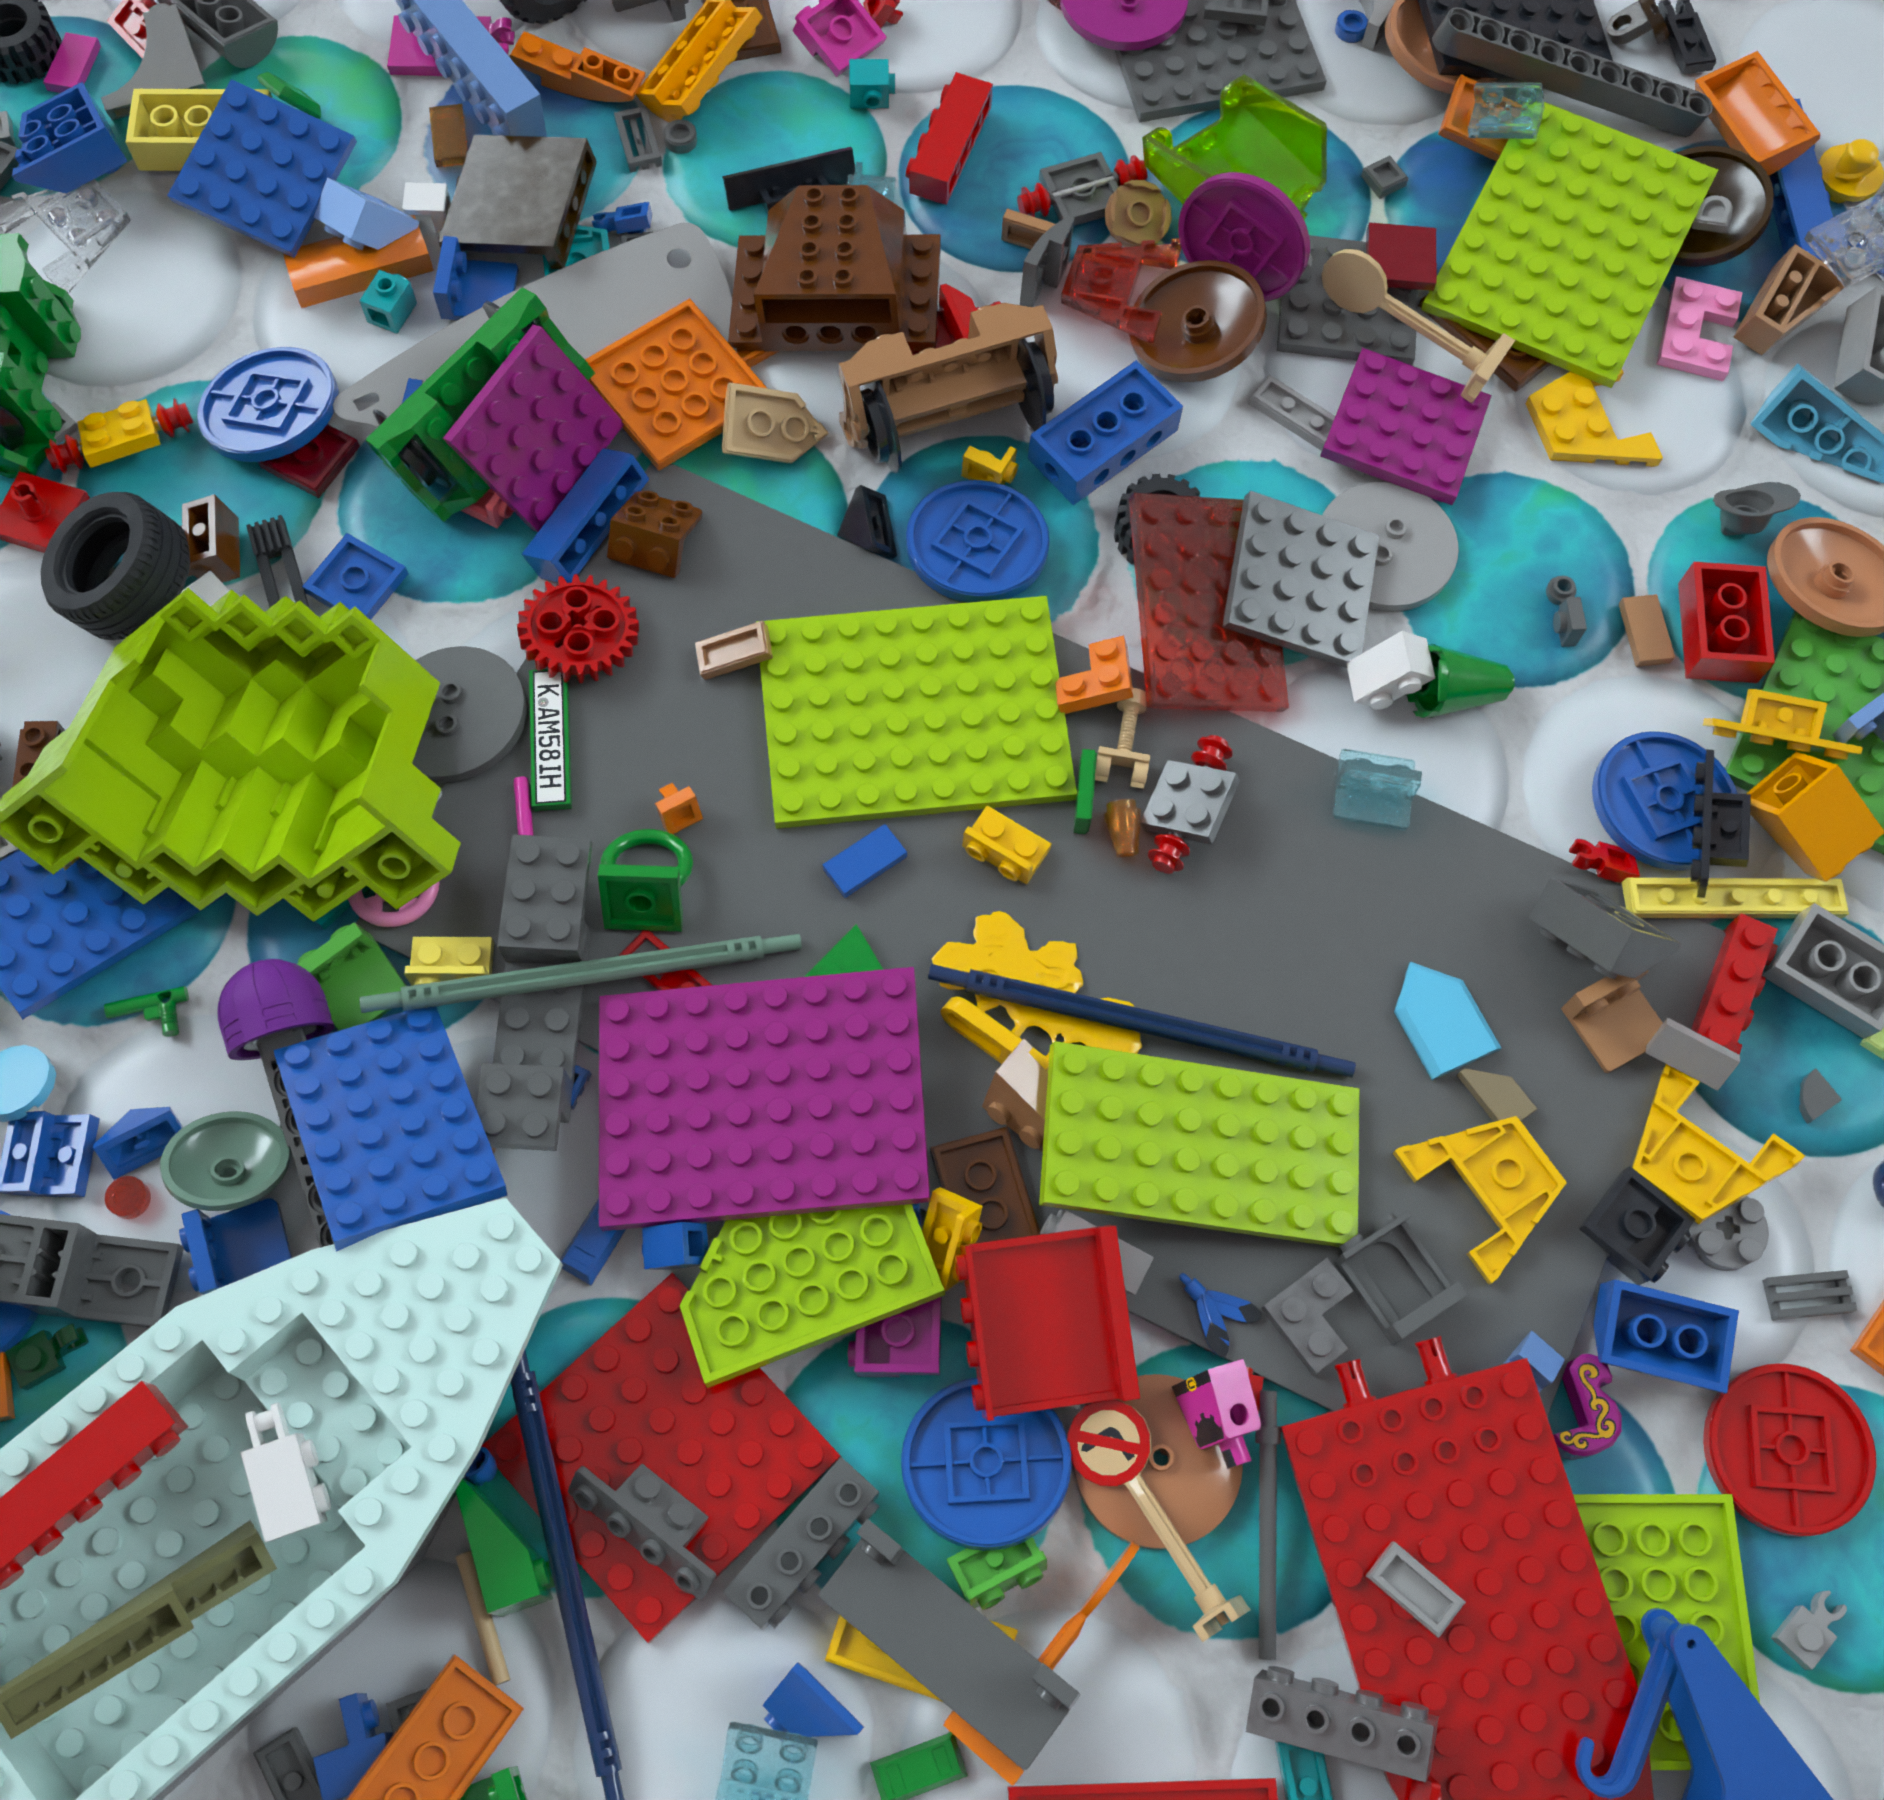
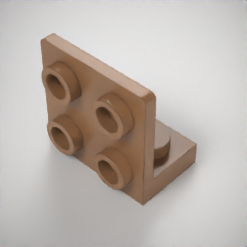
(1613, 1020)

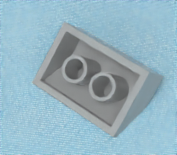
(1862, 350)

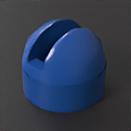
(479, 1474)

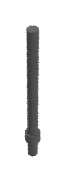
(1267, 1437)

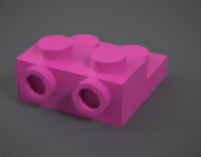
(838, 32)

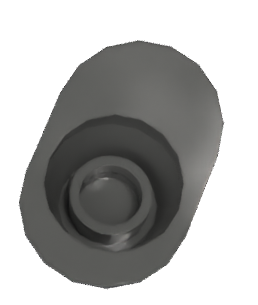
(1752, 507)

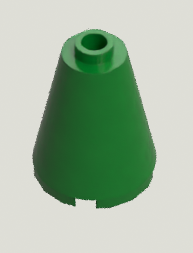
(1461, 683)

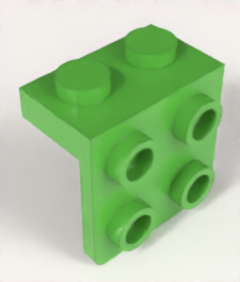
(348, 969)

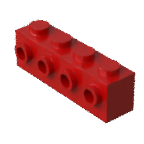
(949, 138)
(1735, 981)

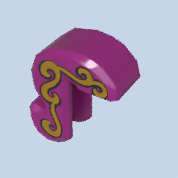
(1594, 1410)

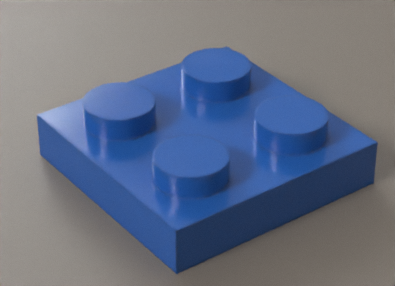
(355, 577)

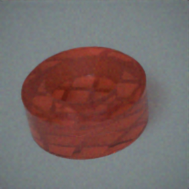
(127, 1197)

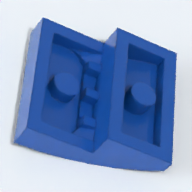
(48, 1155)

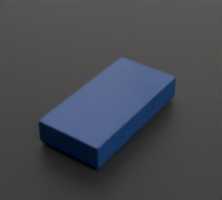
(864, 860)

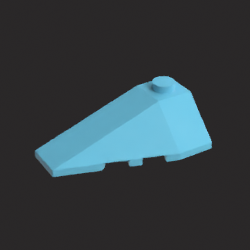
(1818, 423)

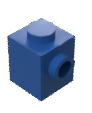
(674, 1245)

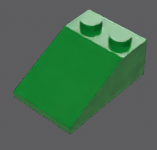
(506, 1564)

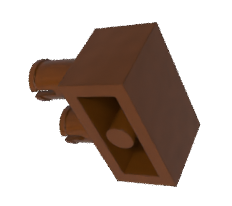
(212, 538)

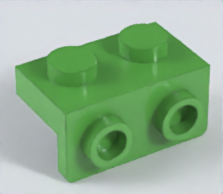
(988, 1574)

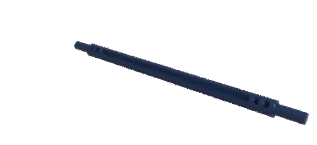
(1141, 1020)
(567, 1580)

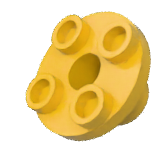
(1852, 171)

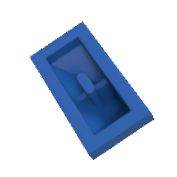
(136, 1139)

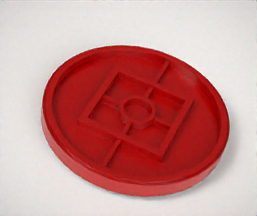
(1790, 1450)

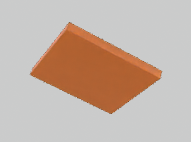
(670, 382)

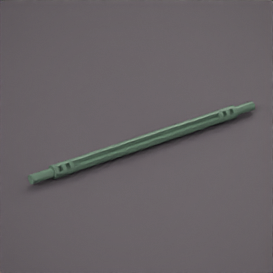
(579, 973)

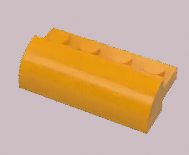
(697, 58)

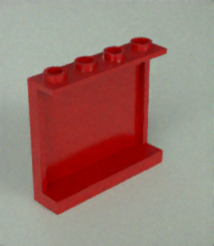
(1047, 1321)

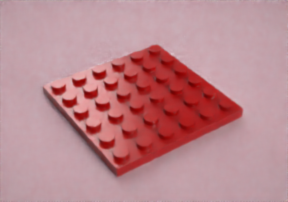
(642, 1400)

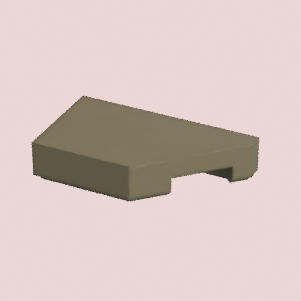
(1497, 1094)

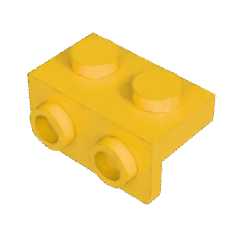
(947, 1225)

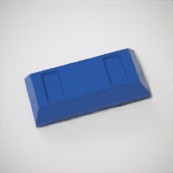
(590, 1248)

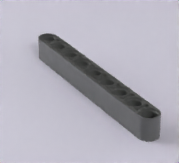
(1571, 72)

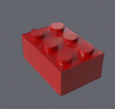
(1726, 622)

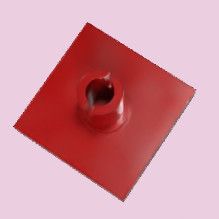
(36, 509)

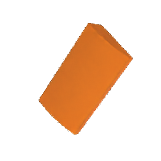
(1757, 112)
(336, 269)

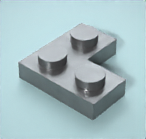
(1299, 1316)

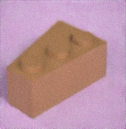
(1789, 296)

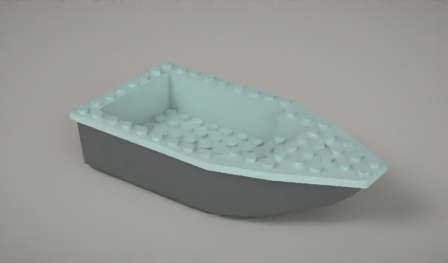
(394, 1376)

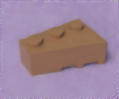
(1019, 1096)

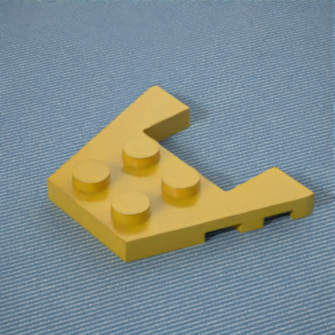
(1578, 429)
(1692, 1164)
(1503, 1172)

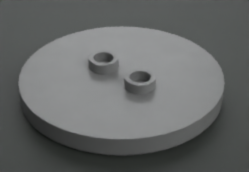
(1414, 543)

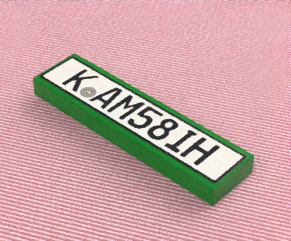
(549, 741)

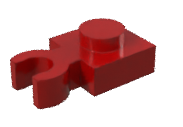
(1608, 860)

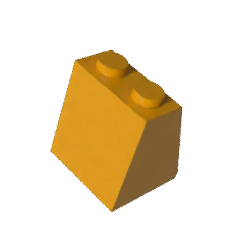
(1814, 815)

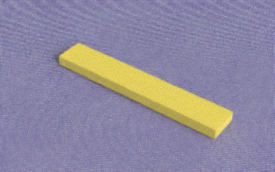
(1732, 897)

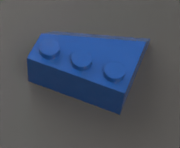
(66, 143)

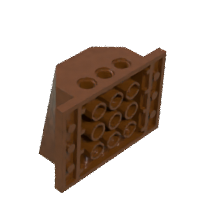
(834, 275)

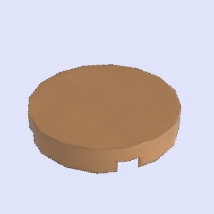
(1137, 213)

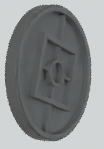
(473, 716)

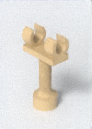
(1123, 754)

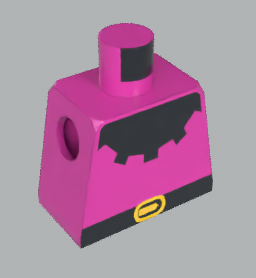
(1220, 1410)

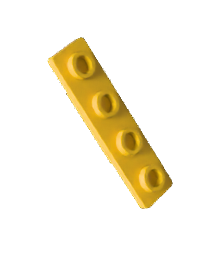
(1783, 718)

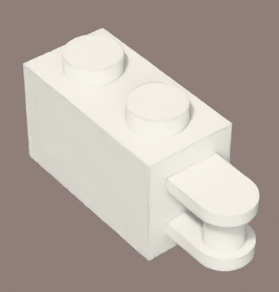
(283, 1477)

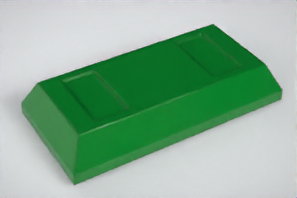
(290, 94)
(919, 1768)

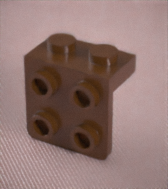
(652, 532)

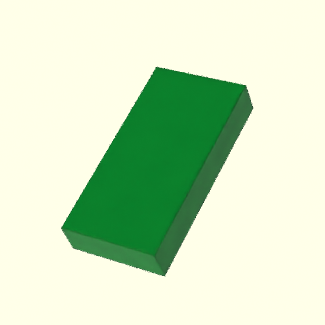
(1085, 791)

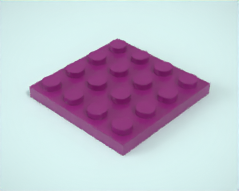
(1405, 426)
(534, 428)

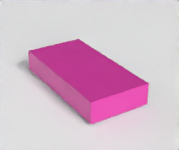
(72, 62)

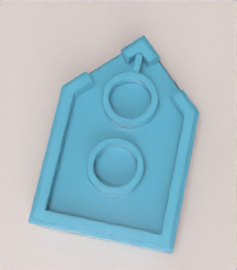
(1442, 1021)

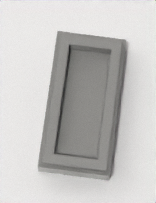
(1692, 1054)
(1415, 1589)

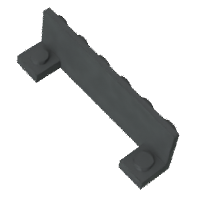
(949, 1646)

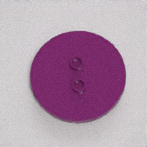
(1125, 23)
(1247, 225)

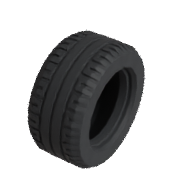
(91, 544)

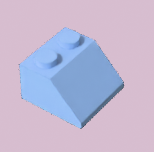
(361, 217)

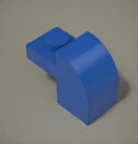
(344, 1767)

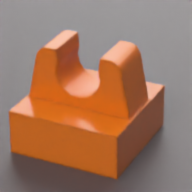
(678, 808)

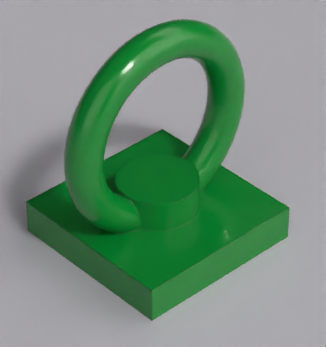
(641, 894)

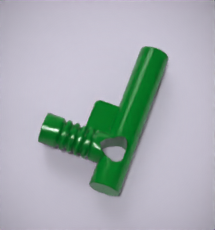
(152, 1007)

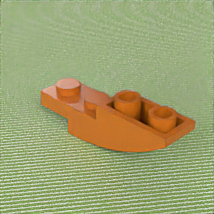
(575, 74)

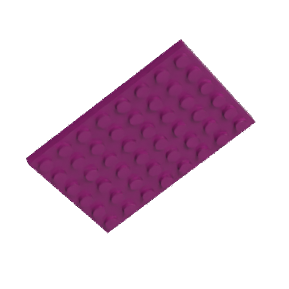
(761, 1099)

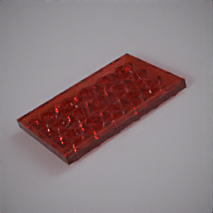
(1182, 586)

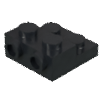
(1638, 1227)

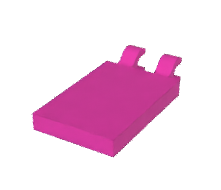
(408, 58)

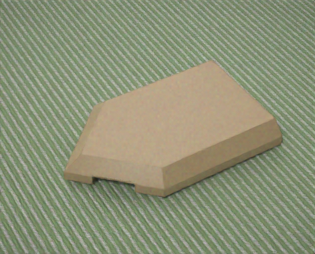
(768, 424)

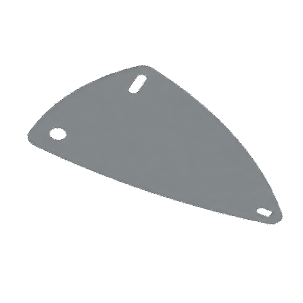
(588, 303)

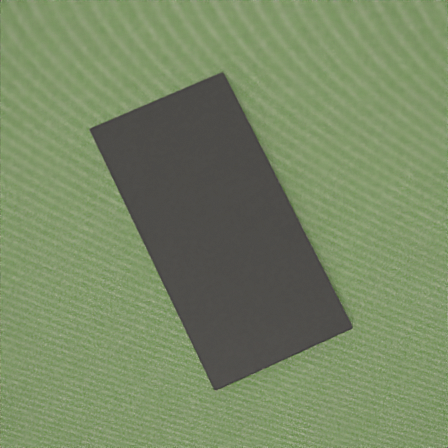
(1269, 931)

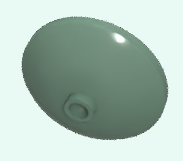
(225, 1161)

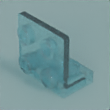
(766, 1764)

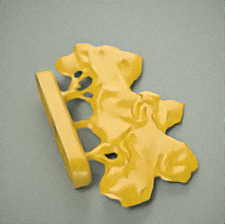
(1005, 952)

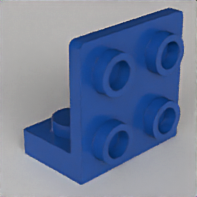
(467, 284)

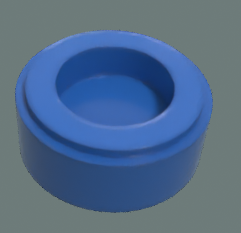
(1351, 26)

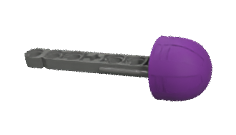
(265, 1010)

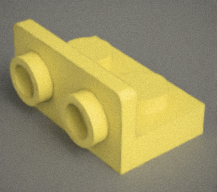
(449, 958)

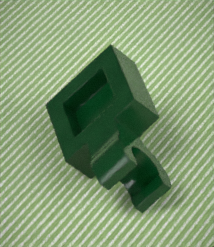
(42, 1354)

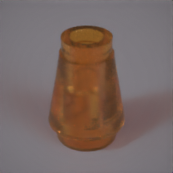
(1124, 826)

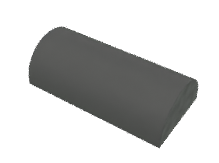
(233, 28)

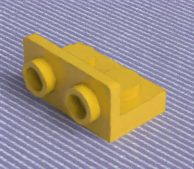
(1005, 845)

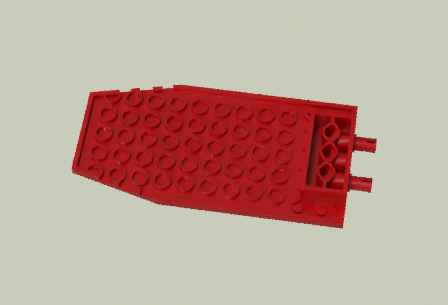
(1484, 1503)

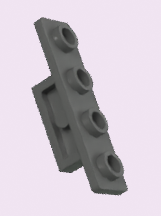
(651, 1520)

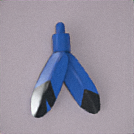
(1212, 1306)

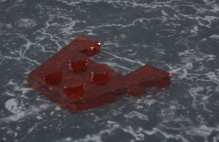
(1105, 278)

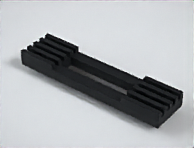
(271, 541)

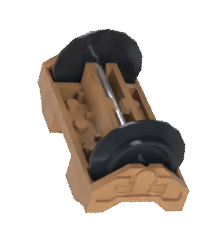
(948, 382)

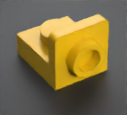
(984, 466)

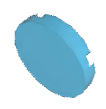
(24, 1081)

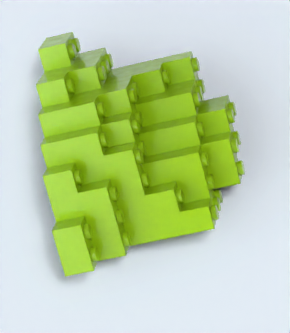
(244, 763)

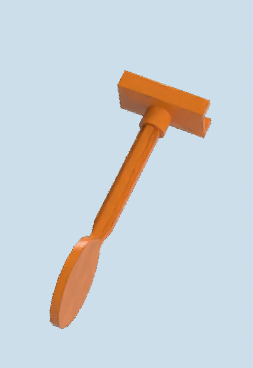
(1050, 1657)

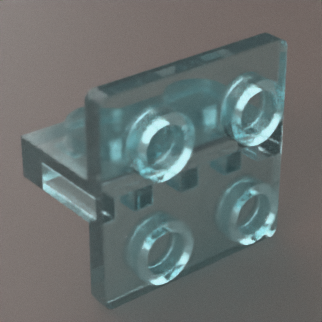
(1375, 789)

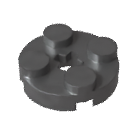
(1743, 1245)

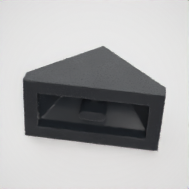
(869, 522)

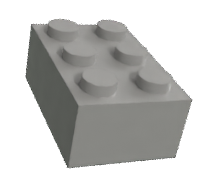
(1832, 970)

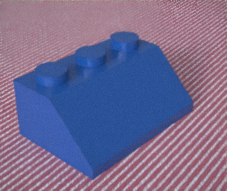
(1665, 1335)

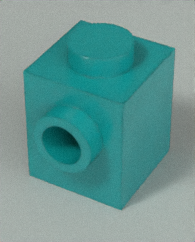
(870, 83)
(388, 301)

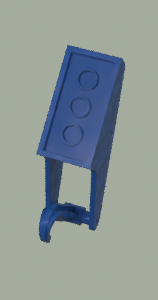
(1725, 1730)

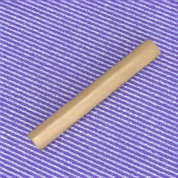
(483, 1621)

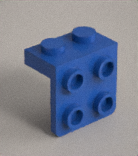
(233, 1244)

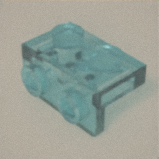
(1507, 110)

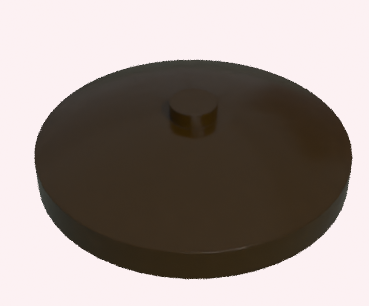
(1751, 196)

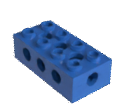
(1104, 432)

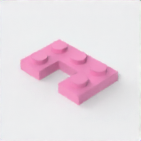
(1681, 342)

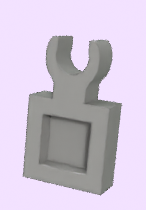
(1806, 1633)

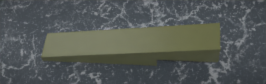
(135, 1629)

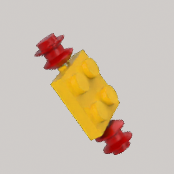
(118, 434)

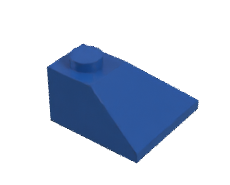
(808, 1708)

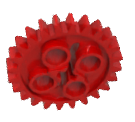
(578, 628)

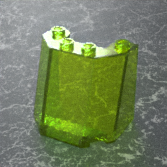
(1254, 136)

